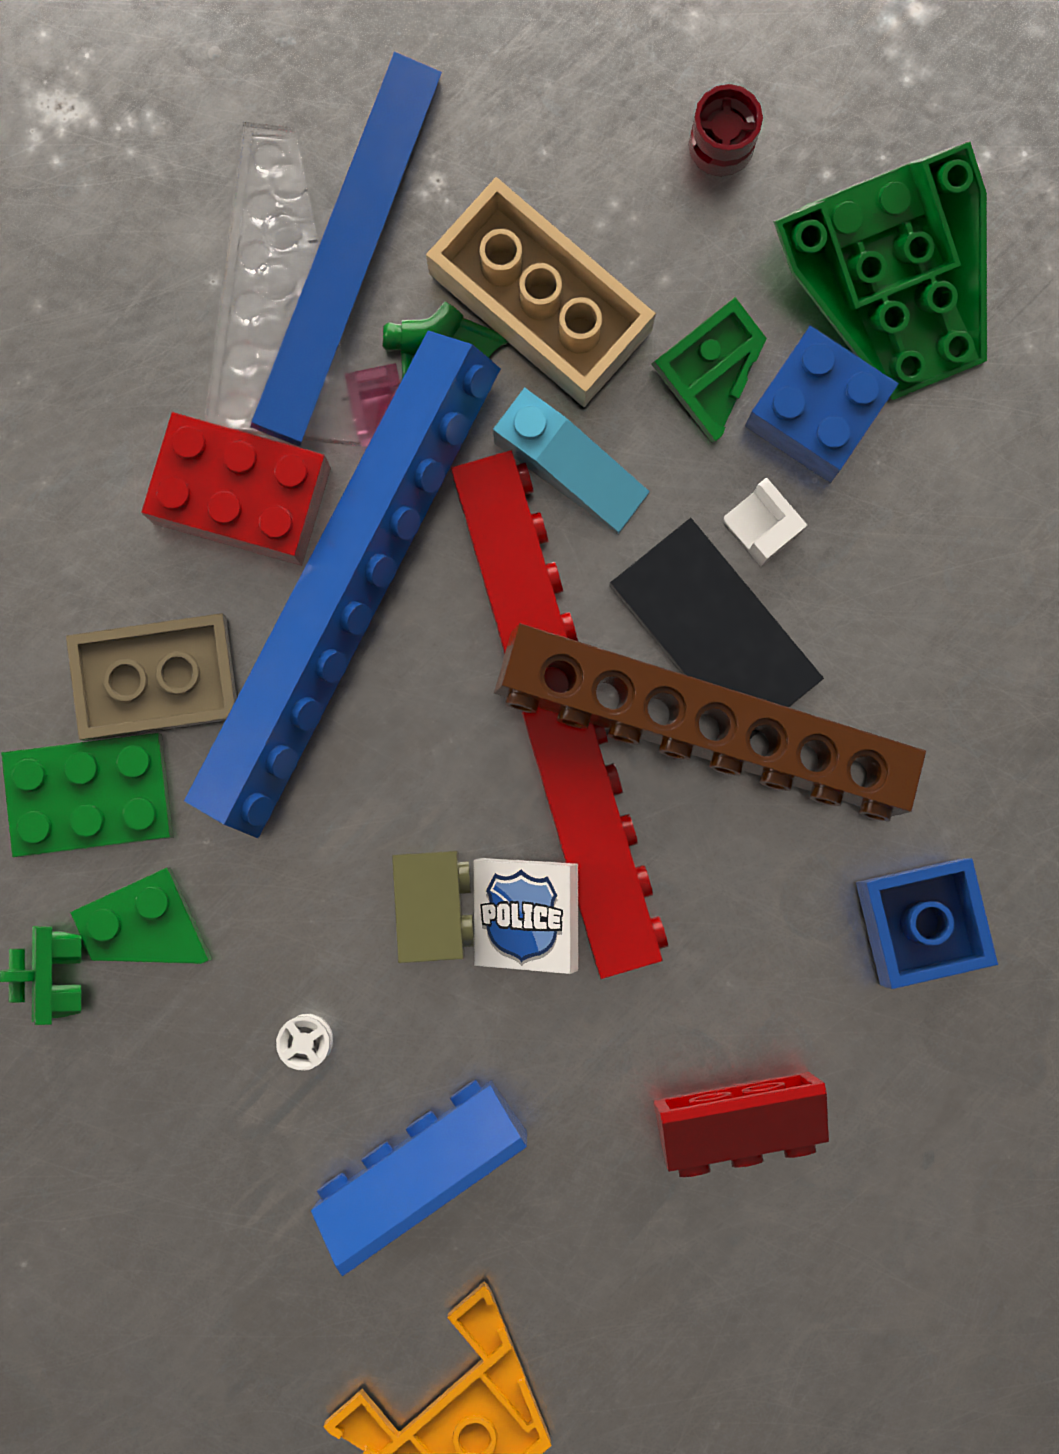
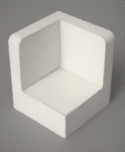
(764, 522)

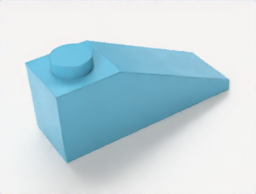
(569, 460)

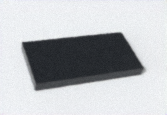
(713, 620)

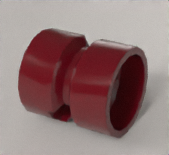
(731, 119)

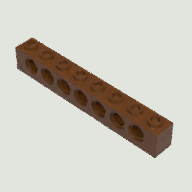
(890, 765)

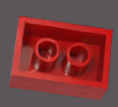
(236, 488)

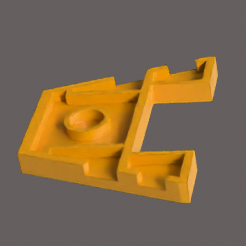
(479, 1414)

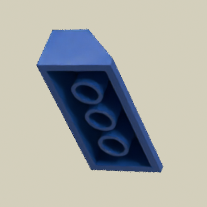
(417, 1175)

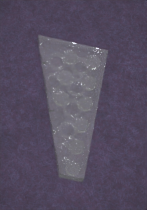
(263, 276)

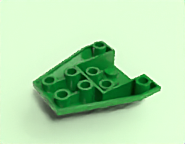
(901, 266)

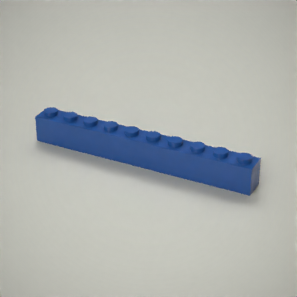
(343, 583)

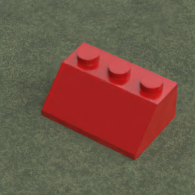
(743, 1123)

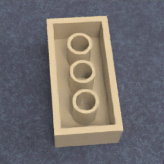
(540, 291)

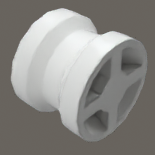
(296, 1047)

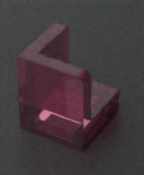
(370, 396)

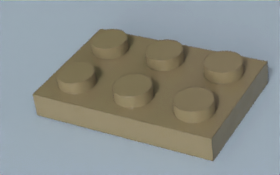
(151, 676)

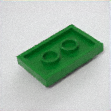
(87, 795)

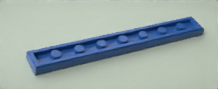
(345, 250)

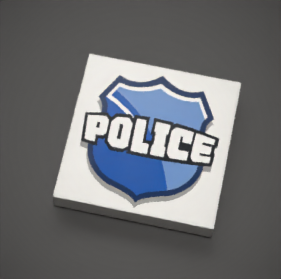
(526, 915)

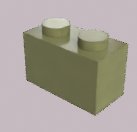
(431, 906)

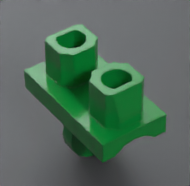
(47, 1000)

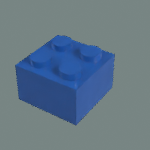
(820, 404)
(926, 923)

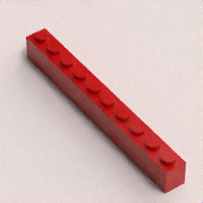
(567, 757)

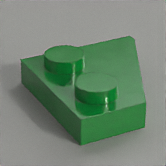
(712, 366)
(142, 924)

